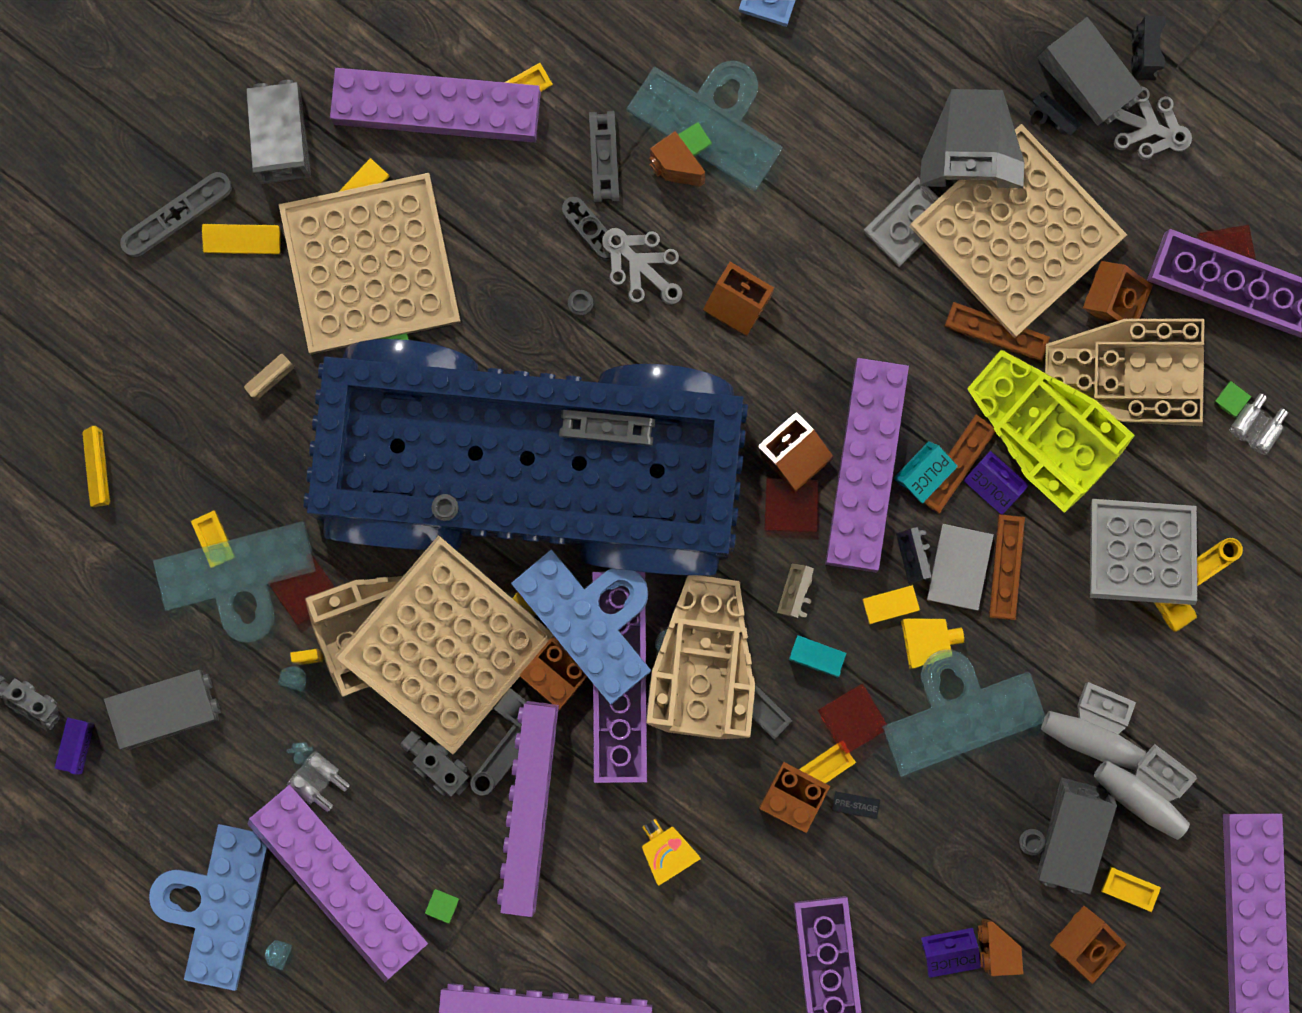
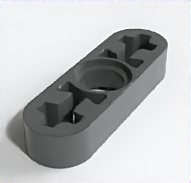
(572, 218)

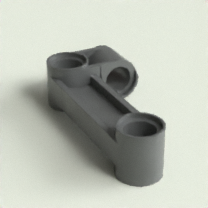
(504, 754)

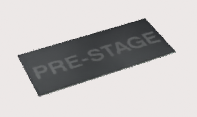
(856, 805)

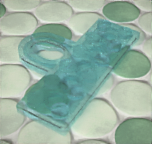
(735, 145)
(235, 567)
(963, 722)

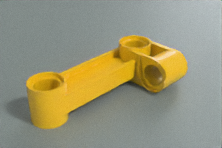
(1207, 565)

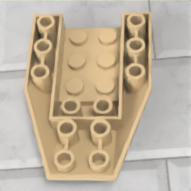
(1137, 369)

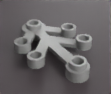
(1149, 126)
(639, 263)

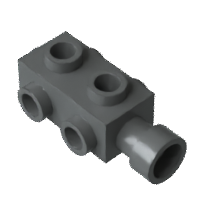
(30, 703)
(441, 767)

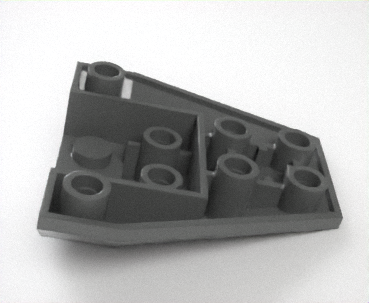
(974, 142)

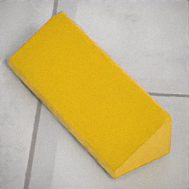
(241, 239)
(96, 466)

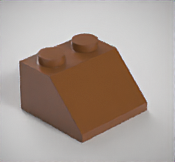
(676, 162)
(1117, 293)
(1088, 944)

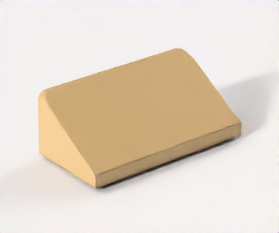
(269, 377)

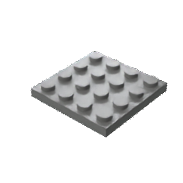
(1143, 552)

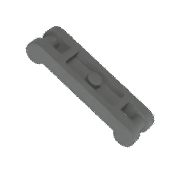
(604, 156)
(607, 427)

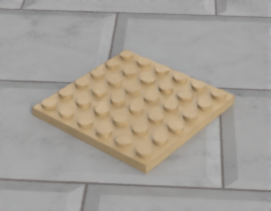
(1019, 243)
(369, 263)
(444, 645)

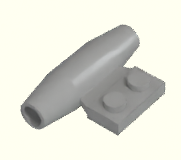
(1098, 727)
(1148, 792)

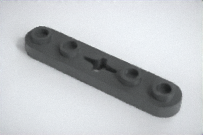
(155, 230)

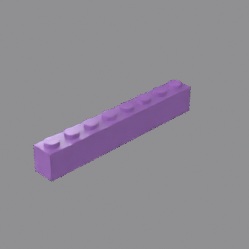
(529, 808)
(480, 1000)

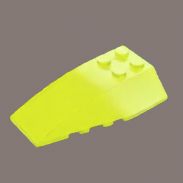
(1049, 428)

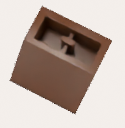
(738, 299)
(795, 452)
(554, 673)
(794, 797)
(1000, 952)

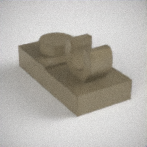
(795, 588)

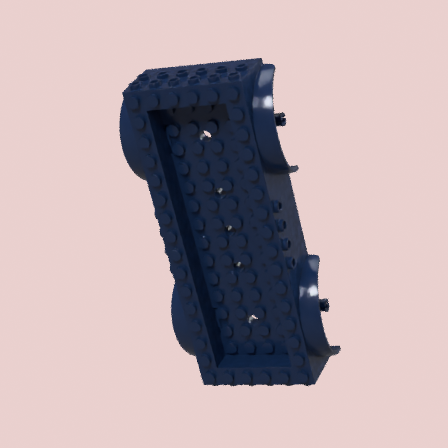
(450, 408)

